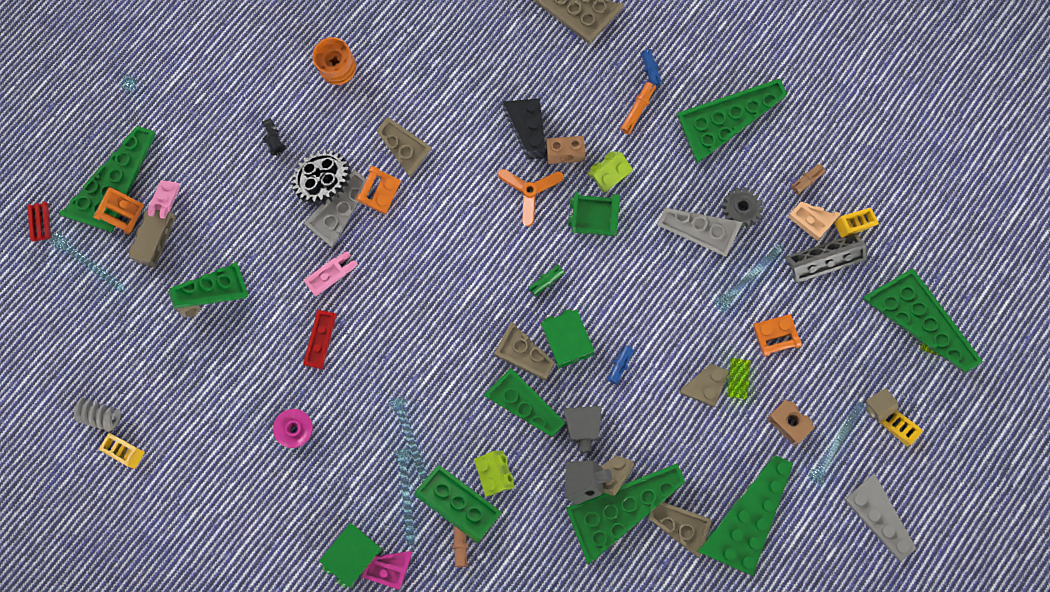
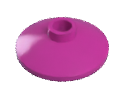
(289, 419)

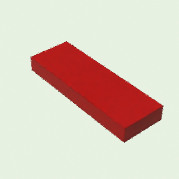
(319, 339)

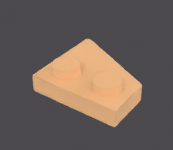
(813, 219)

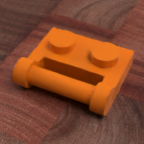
(384, 192)
(122, 205)
(776, 329)

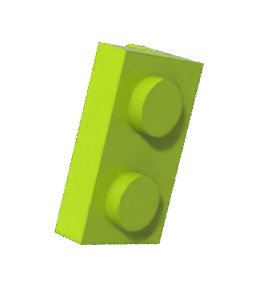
(610, 170)
(494, 473)

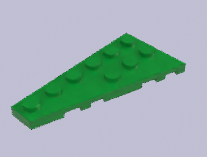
(720, 120)
(919, 313)
(609, 517)
(747, 524)

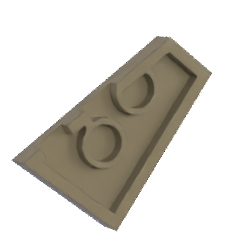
(405, 146)
(523, 353)
(682, 525)

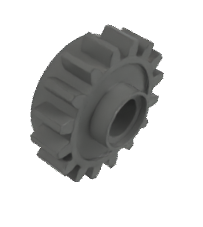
(744, 199)

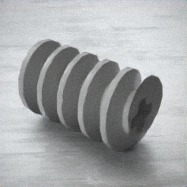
(96, 416)

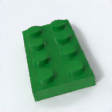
(457, 503)

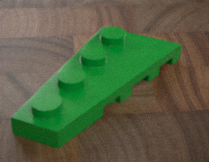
(216, 287)
(520, 399)

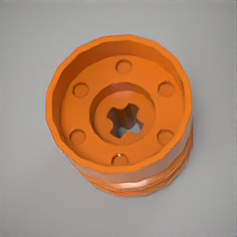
(330, 53)

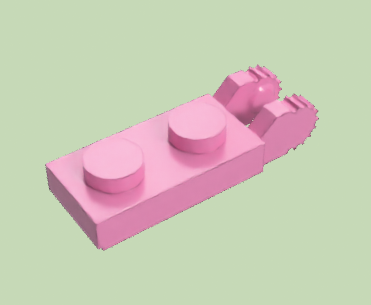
(163, 198)
(329, 274)

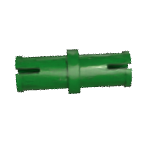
(546, 280)

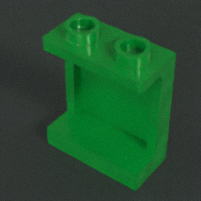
(594, 215)
(567, 338)
(349, 556)

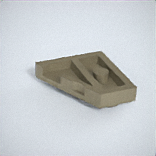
(706, 385)
(620, 469)

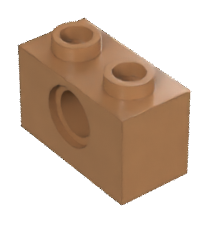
(565, 149)
(793, 434)

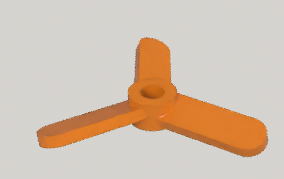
(529, 198)

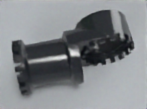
(272, 139)

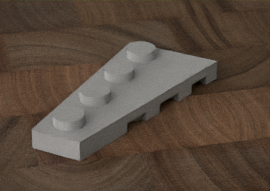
(332, 217)
(704, 230)
(878, 513)

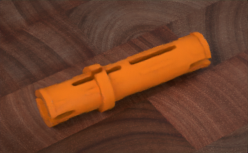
(640, 102)

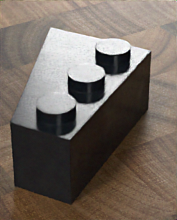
(527, 124)

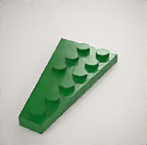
(117, 173)

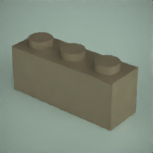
(151, 238)

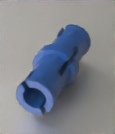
(651, 67)
(620, 364)

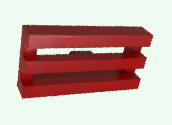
(31, 219)

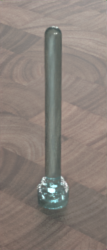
(59, 241)
(724, 301)
(398, 405)
(402, 457)
(818, 474)

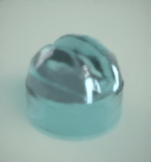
(129, 83)

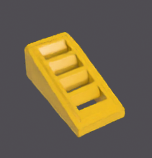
(845, 226)
(907, 441)
(132, 455)

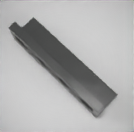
(828, 260)

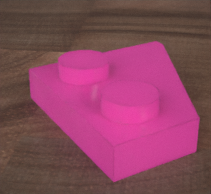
(388, 569)

